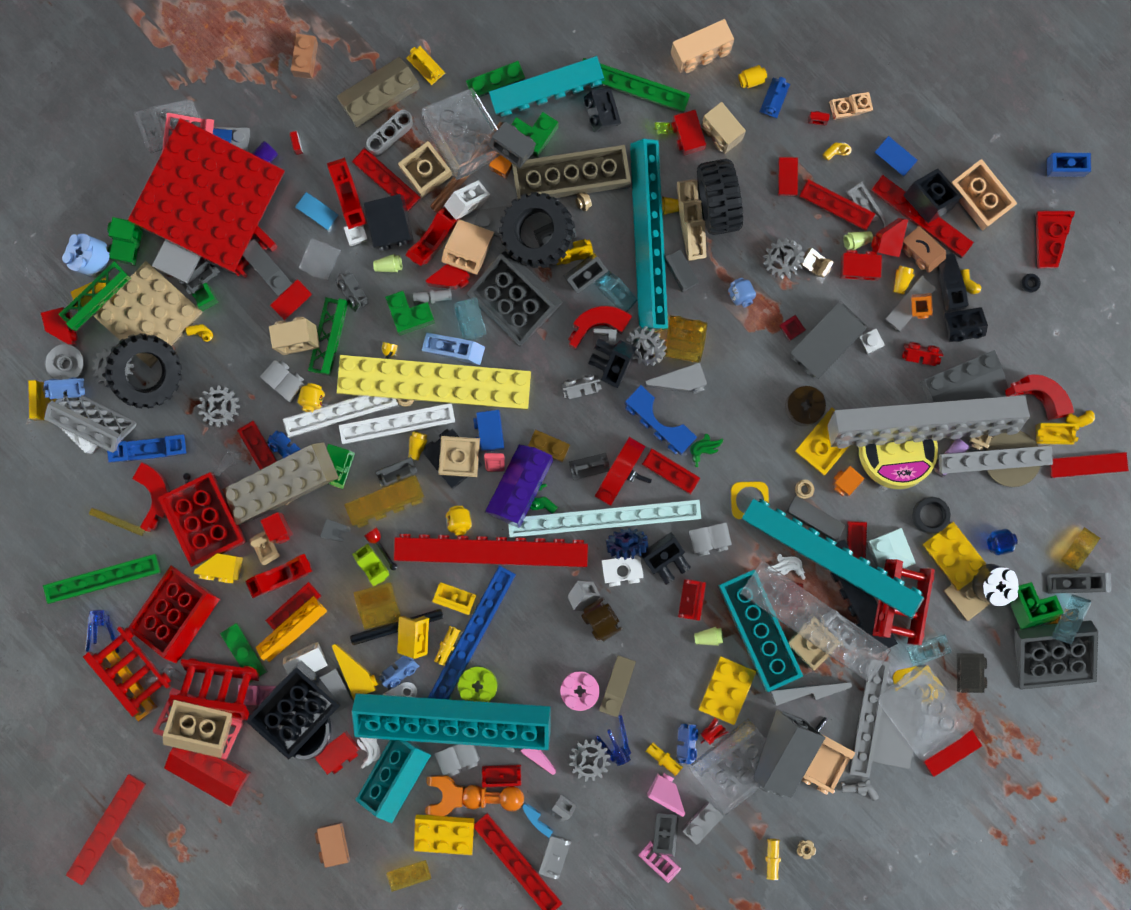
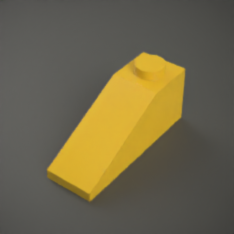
(357, 677)

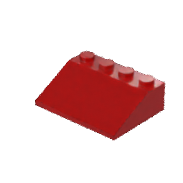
(202, 519)
(173, 614)

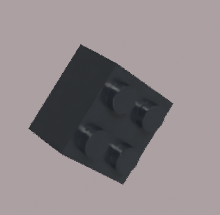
(932, 195)

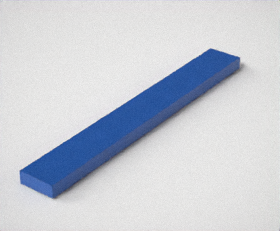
(472, 634)

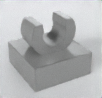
(563, 808)

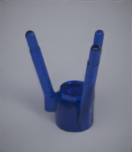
(97, 619)
(619, 754)

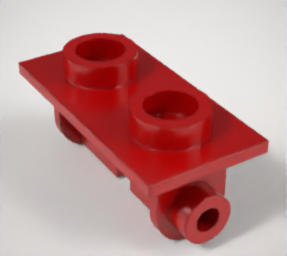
(915, 350)

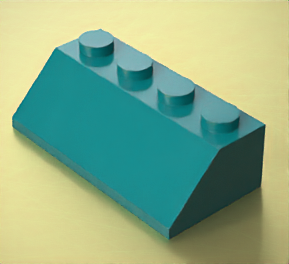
(392, 779)

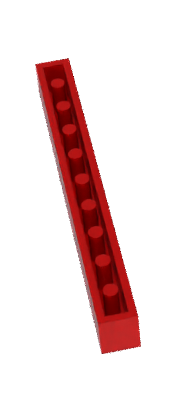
(490, 552)

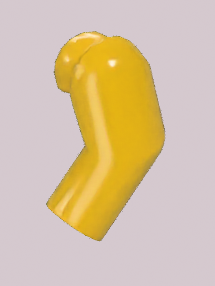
(837, 149)
(971, 286)
(200, 330)
(1083, 420)

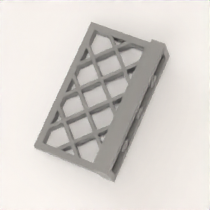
(87, 427)

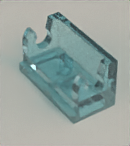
(470, 319)

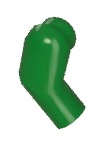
(543, 503)

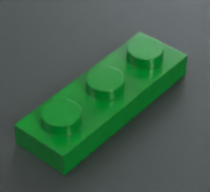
(496, 79)
(242, 649)

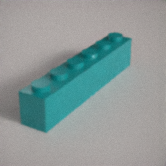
(547, 86)

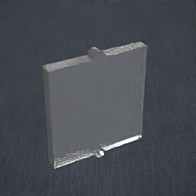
(319, 259)

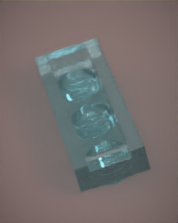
(1071, 619)

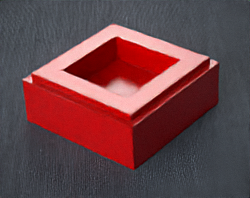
(296, 143)

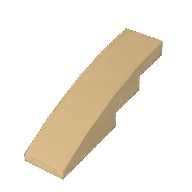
(691, 219)

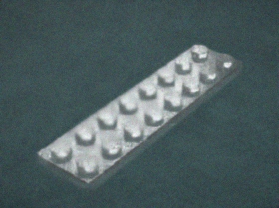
(815, 621)

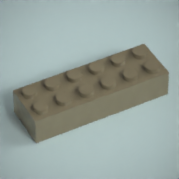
(574, 173)
(280, 483)

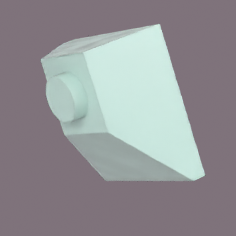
(890, 546)

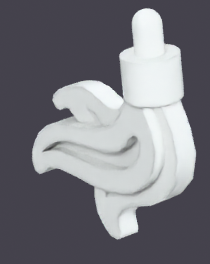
(789, 563)
(371, 747)

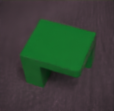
(205, 297)

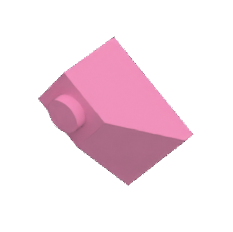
(666, 793)

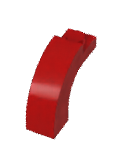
(347, 193)
(433, 238)
(598, 316)
(1047, 391)
(620, 471)
(157, 486)
(279, 576)

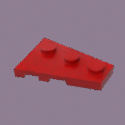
(1051, 235)

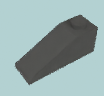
(266, 268)
(1079, 583)

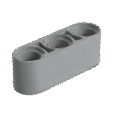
(393, 124)

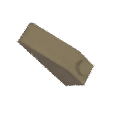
(617, 686)

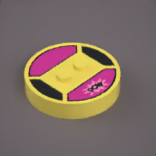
(899, 464)

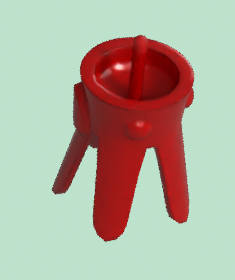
(712, 732)

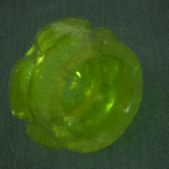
(662, 127)

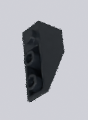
(952, 284)

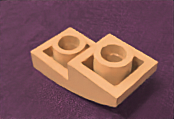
(851, 106)

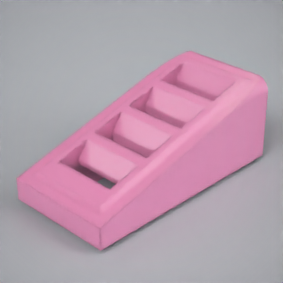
(540, 759)
(671, 874)

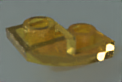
(1080, 549)
(408, 875)

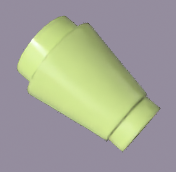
(855, 240)
(388, 264)
(710, 636)

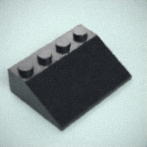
(293, 710)

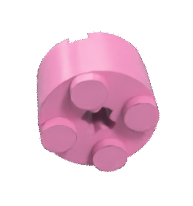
(588, 697)

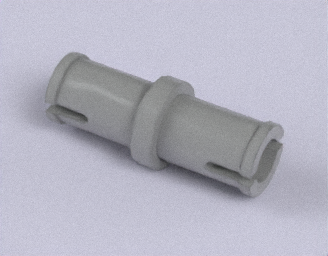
(432, 296)

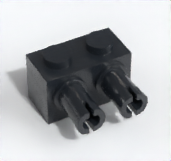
(617, 366)
(662, 554)

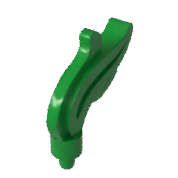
(704, 446)

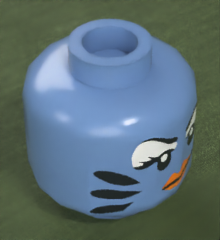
(742, 292)

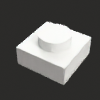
(356, 235)
(871, 341)

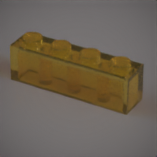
(384, 501)

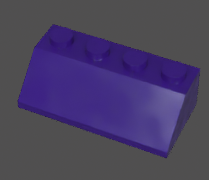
(519, 485)

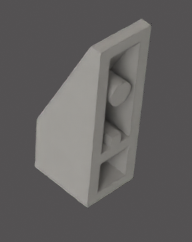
(683, 380)

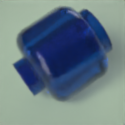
(1001, 542)

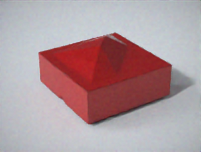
(818, 118)

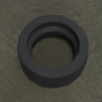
(945, 518)

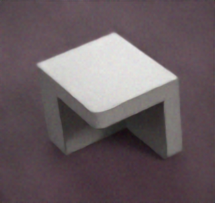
(606, 334)
(583, 595)

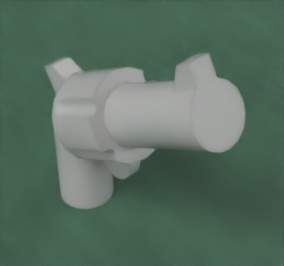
(861, 788)

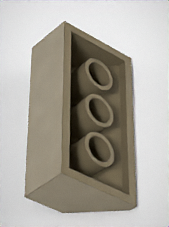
(378, 91)

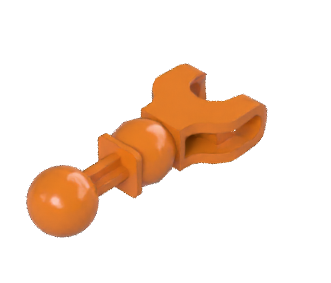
(471, 796)

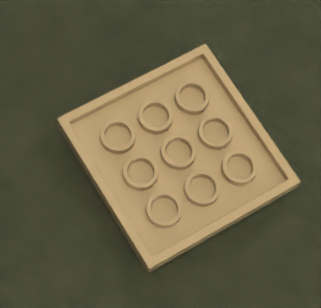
(150, 307)

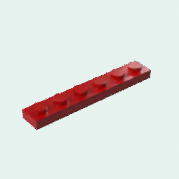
(938, 228)
(105, 829)
(517, 863)

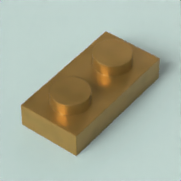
(550, 445)

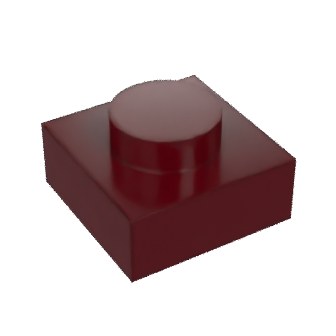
(792, 328)

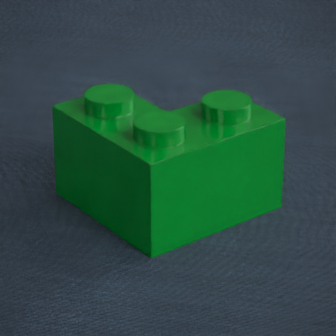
(540, 132)
(125, 241)
(407, 318)
(342, 462)
(1032, 611)

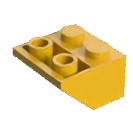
(223, 566)

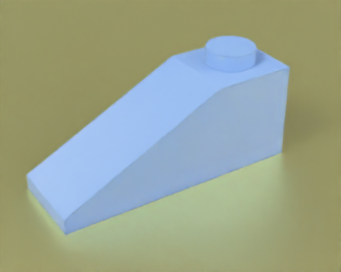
(453, 348)

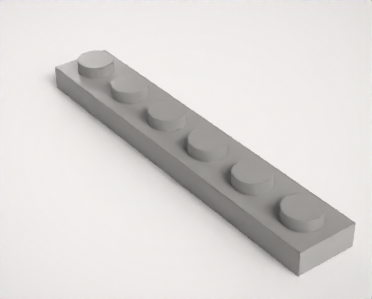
(995, 459)
(868, 723)

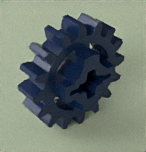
(627, 543)

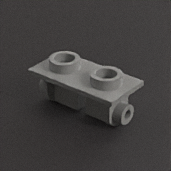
(587, 383)

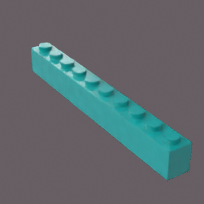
(649, 234)
(833, 558)

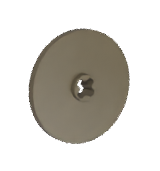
(1013, 476)

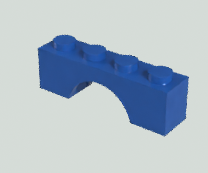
(677, 437)

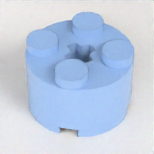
(86, 254)

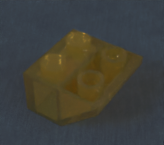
(685, 338)
(377, 605)

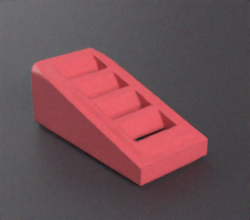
(494, 462)

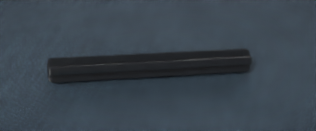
(390, 628)

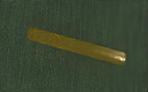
(116, 521)

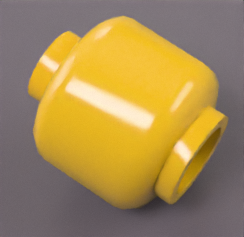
(311, 397)
(458, 520)

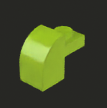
(371, 564)

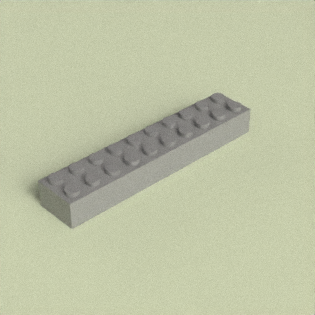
(927, 421)

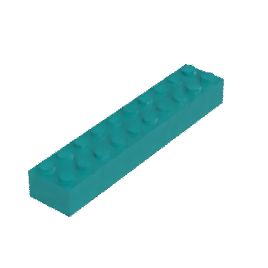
(452, 721)

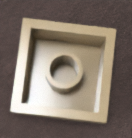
(722, 128)
(425, 169)
(294, 336)

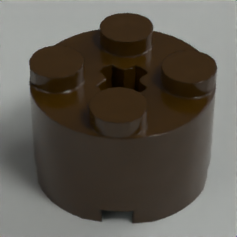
(814, 399)
(602, 620)

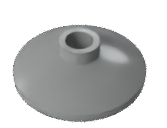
(56, 359)

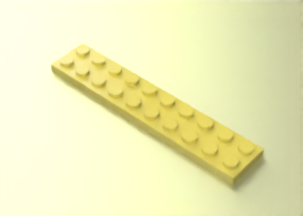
(433, 382)

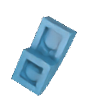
(316, 211)
(533, 815)

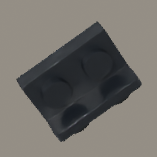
(601, 109)
(966, 324)

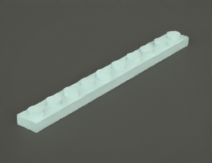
(607, 518)

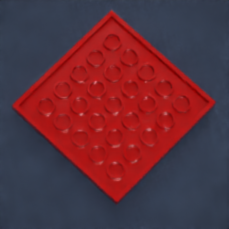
(206, 195)

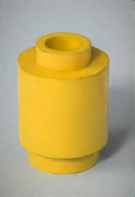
(752, 77)

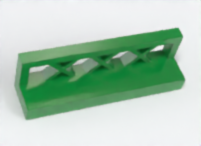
(98, 300)
(333, 340)

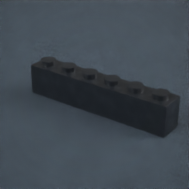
(861, 605)

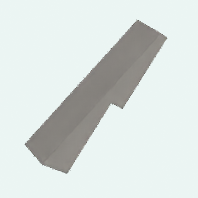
(818, 691)

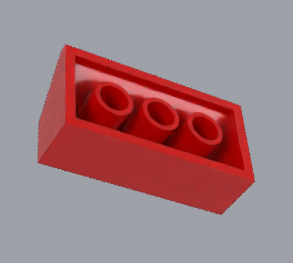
(208, 773)

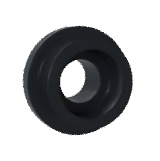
(1036, 283)

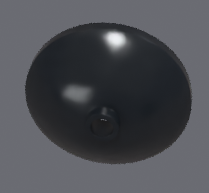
(316, 743)

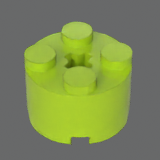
(470, 677)

